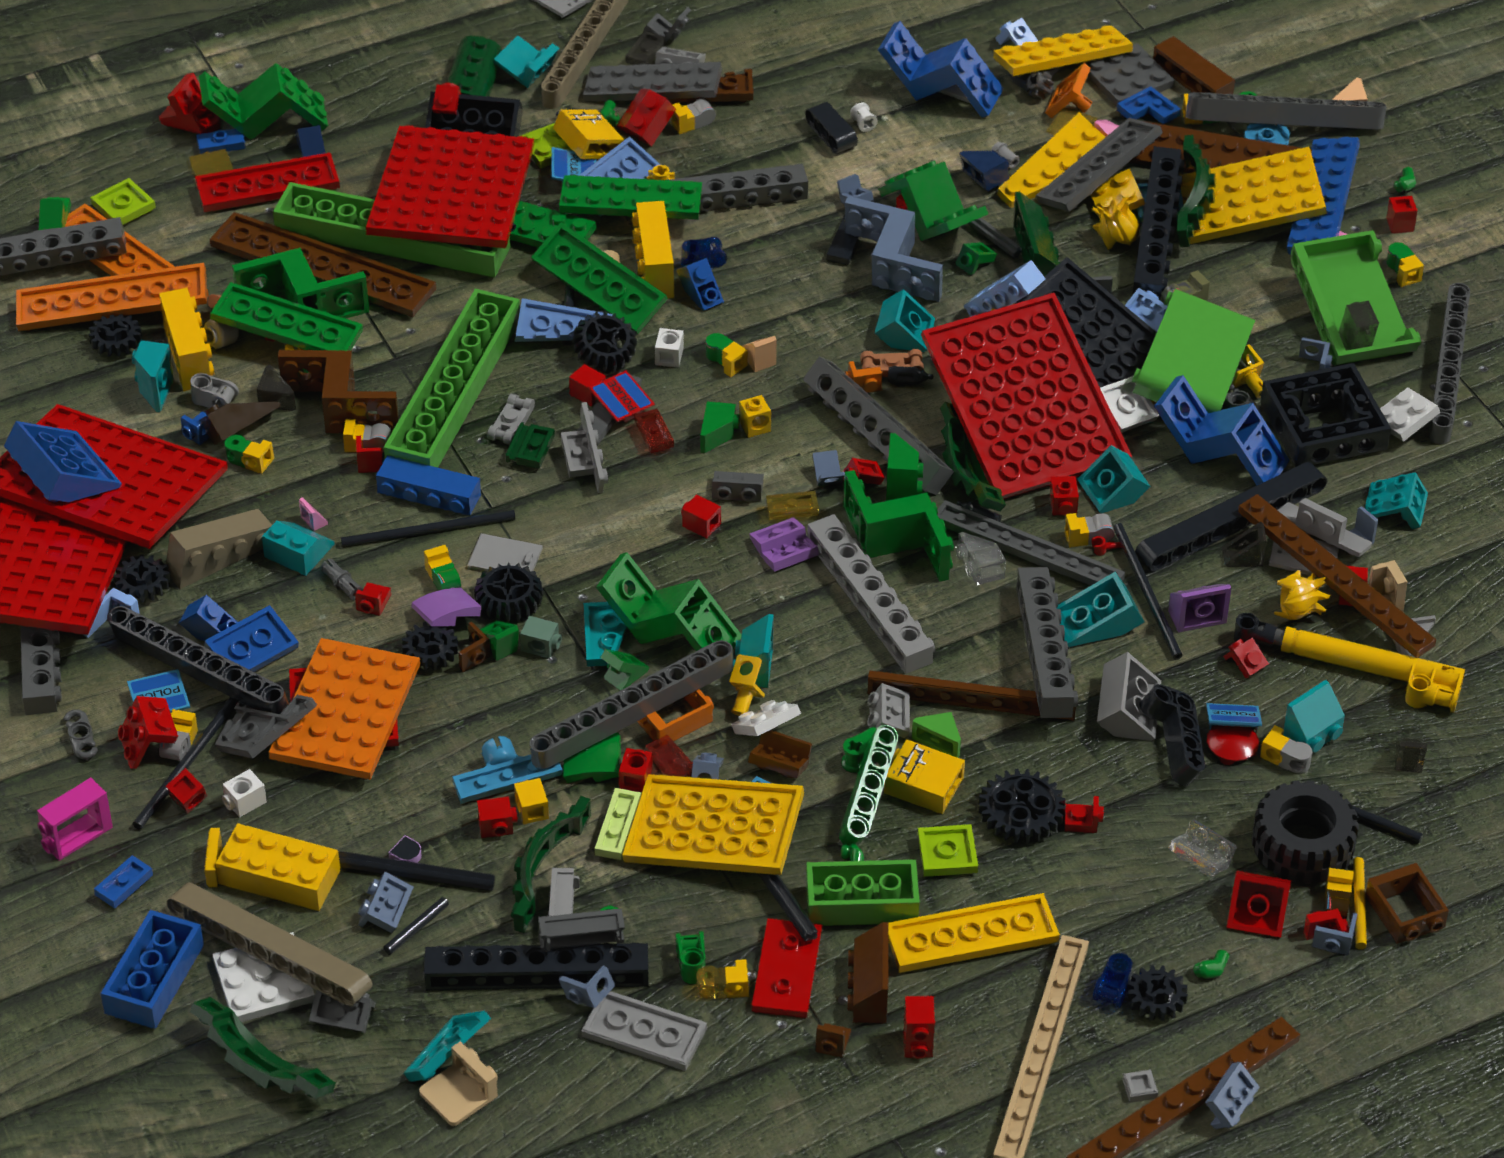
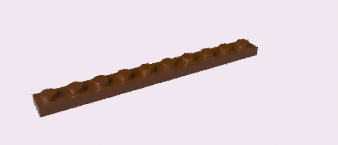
(1338, 576)
(1188, 1094)

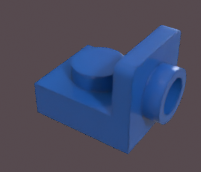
(193, 429)

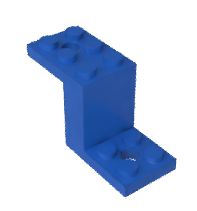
(940, 69)
(1221, 433)

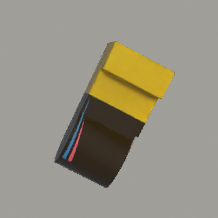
(1338, 891)

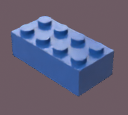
(152, 969)

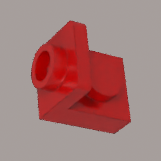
(866, 470)
(372, 598)
(1083, 817)

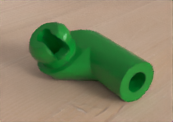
(608, 113)
(1406, 182)
(852, 852)
(1212, 968)

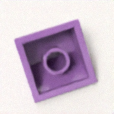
(1200, 607)

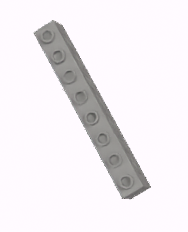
(871, 594)

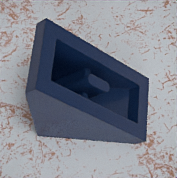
(310, 141)

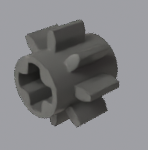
(1040, 85)

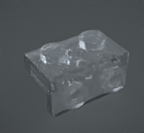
(1203, 849)

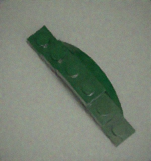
(1201, 196)
(963, 461)
(536, 850)
(254, 1058)

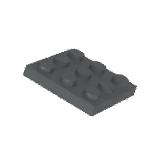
(1128, 74)

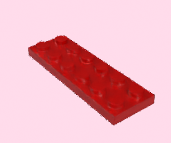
(264, 181)

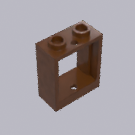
(1398, 882)

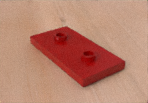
(785, 970)

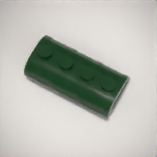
(474, 66)

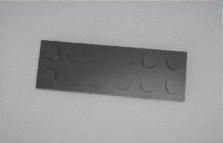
(667, 80)
(1099, 164)

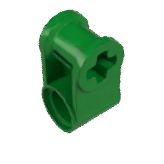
(855, 748)
(691, 955)

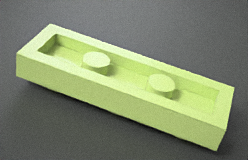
(617, 824)

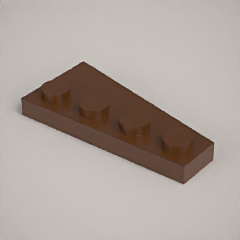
(730, 88)

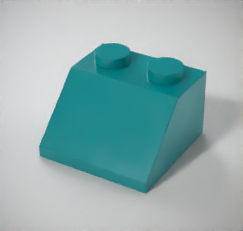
(902, 322)
(153, 372)
(1113, 481)
(295, 546)
(757, 642)
(1314, 717)

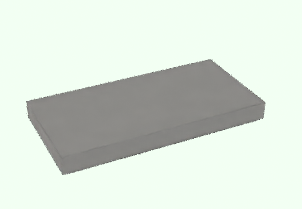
(645, 1030)

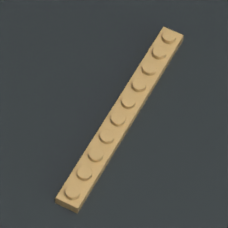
(1041, 1049)

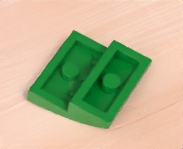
(596, 761)

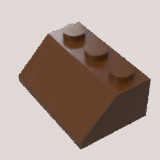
(869, 976)

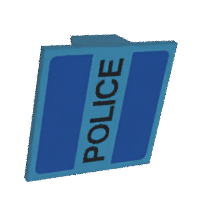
(567, 163)
(162, 685)
(1233, 715)

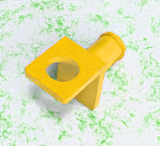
(1250, 374)
(745, 684)

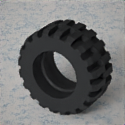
(1310, 806)

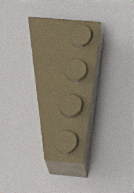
(214, 545)

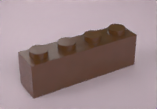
(1191, 68)

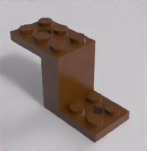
(334, 376)

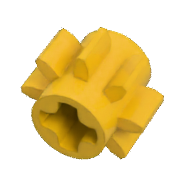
(660, 172)

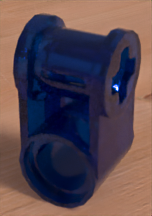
(703, 248)
(1113, 984)

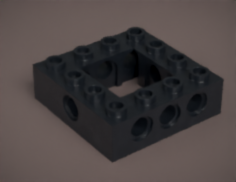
(1361, 432)

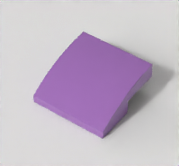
(784, 544)
(444, 605)

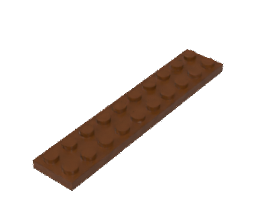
(385, 284)

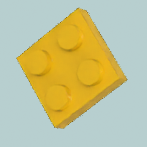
(1117, 188)

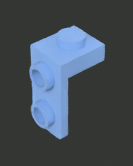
(1017, 31)
(111, 600)

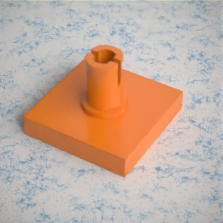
(1070, 91)

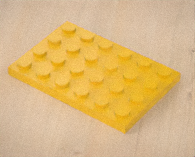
(1260, 194)
(714, 824)

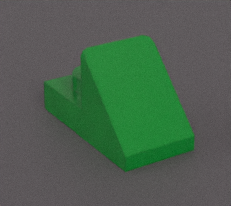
(53, 212)
(502, 638)
(622, 668)

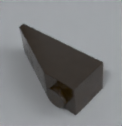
(233, 417)

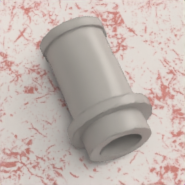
(1002, 150)

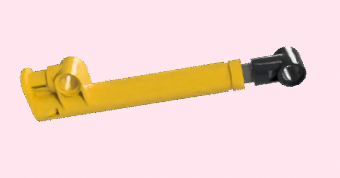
(1427, 680)

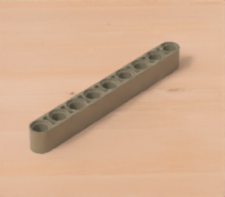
(579, 51)
(270, 944)

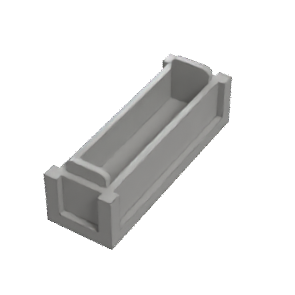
(562, 891)

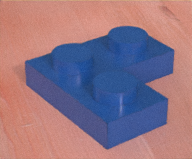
(1149, 102)

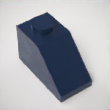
(985, 167)

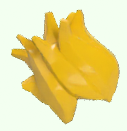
(1117, 223)
(1300, 596)

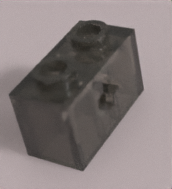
(1358, 325)

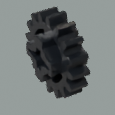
(115, 335)
(142, 577)
(430, 645)
(1157, 993)

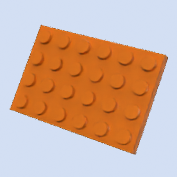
(356, 708)

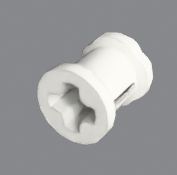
(863, 117)

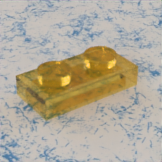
(792, 505)

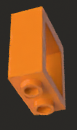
(699, 717)

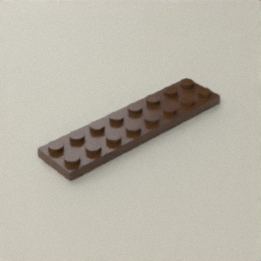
(1217, 148)

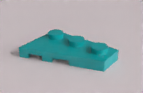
(602, 631)
(457, 1029)

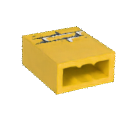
(587, 133)
(924, 776)

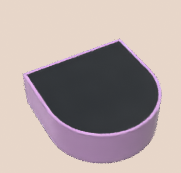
(406, 850)

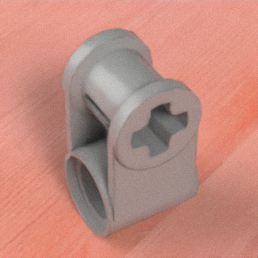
(210, 390)

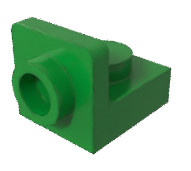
(974, 254)

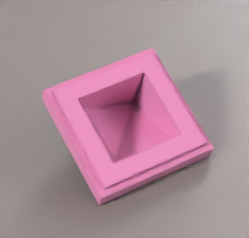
(1105, 126)
(311, 516)

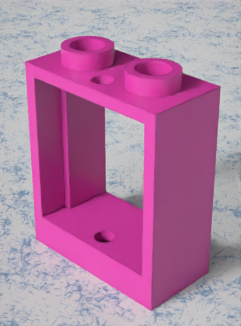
(81, 831)

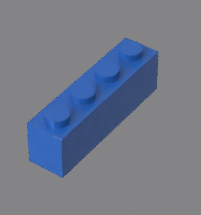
(428, 485)

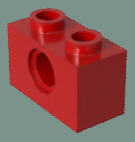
(919, 1027)

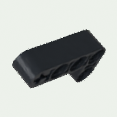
(1180, 728)

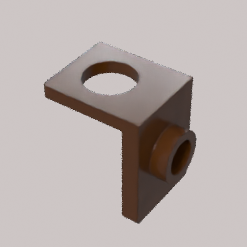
(477, 651)
(832, 1039)

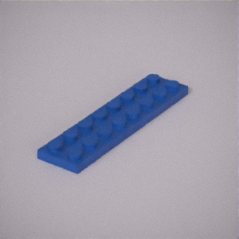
(1334, 166)

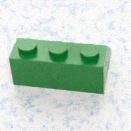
(903, 469)

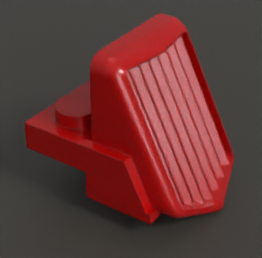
(187, 109)

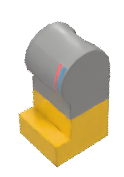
(692, 116)
(372, 436)
(1082, 530)
(187, 729)
(1286, 752)

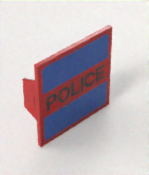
(621, 396)

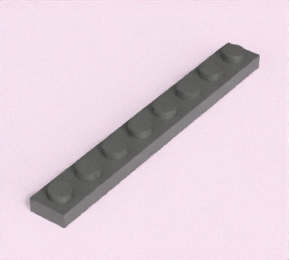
(1025, 545)

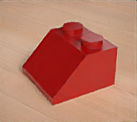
(646, 116)
(1258, 904)

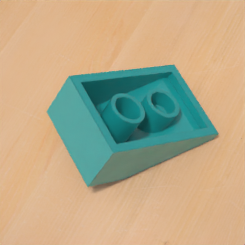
(1099, 612)

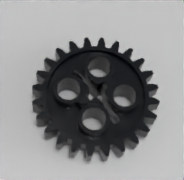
(1022, 806)

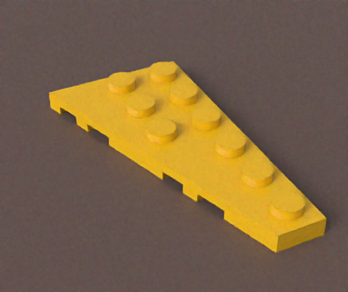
(1052, 159)

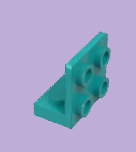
(525, 61)
(1397, 495)

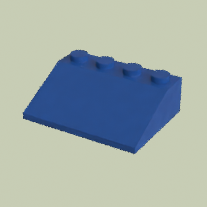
(59, 462)

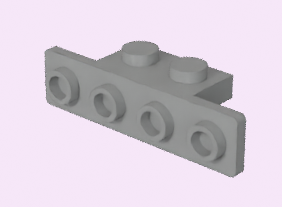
(582, 452)
(1325, 525)

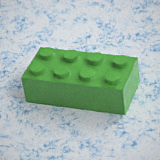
(861, 892)

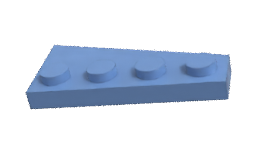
(548, 321)

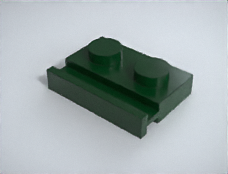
(530, 445)

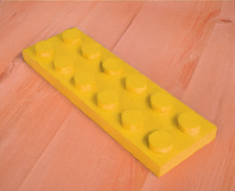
(1062, 50)
(972, 932)

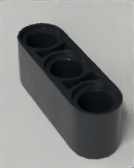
(831, 127)

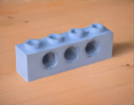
(1006, 290)

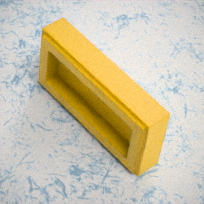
(214, 849)

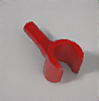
(1101, 546)

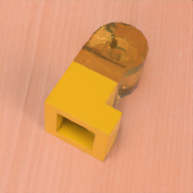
(723, 981)

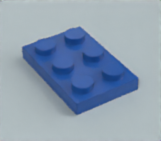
(254, 640)

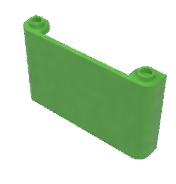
(1347, 271)
(1194, 342)

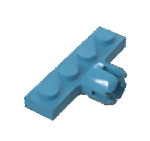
(500, 773)

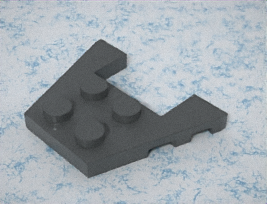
(256, 729)

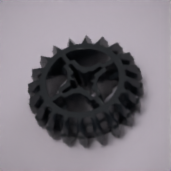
(603, 349)
(523, 597)

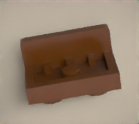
(781, 754)

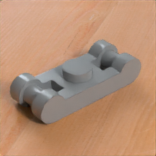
(510, 419)

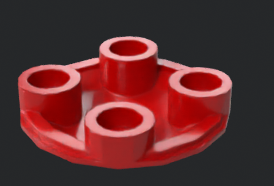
(1232, 743)

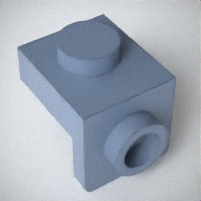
(851, 187)

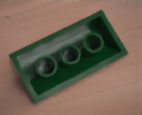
(1033, 234)

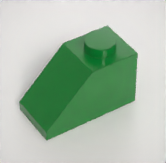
(718, 425)

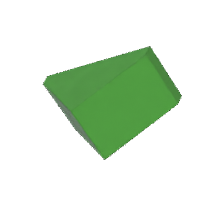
(938, 733)

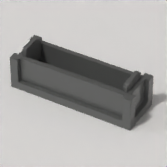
(581, 929)

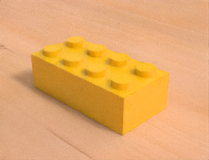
(653, 246)
(185, 335)
(278, 867)

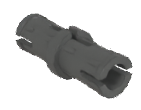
(340, 578)

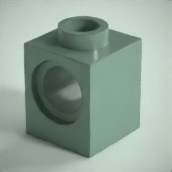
(540, 637)

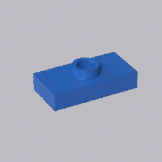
(219, 140)
(123, 881)

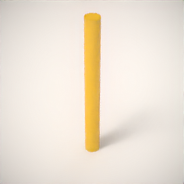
(1359, 903)

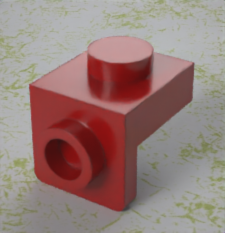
(446, 98)
(1247, 656)
(1328, 919)

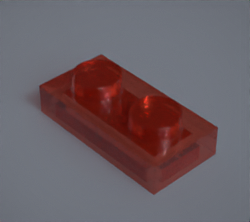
(654, 430)
(669, 757)

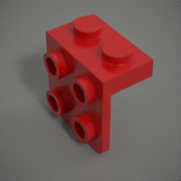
(146, 722)

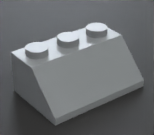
(1122, 688)

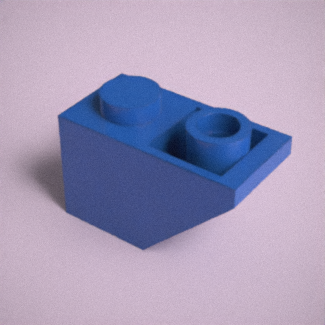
(700, 284)
(205, 618)

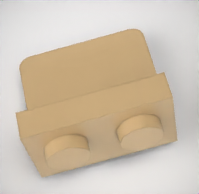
(461, 1087)

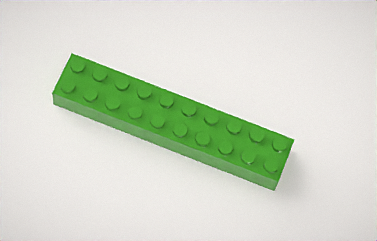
(343, 219)
(454, 379)

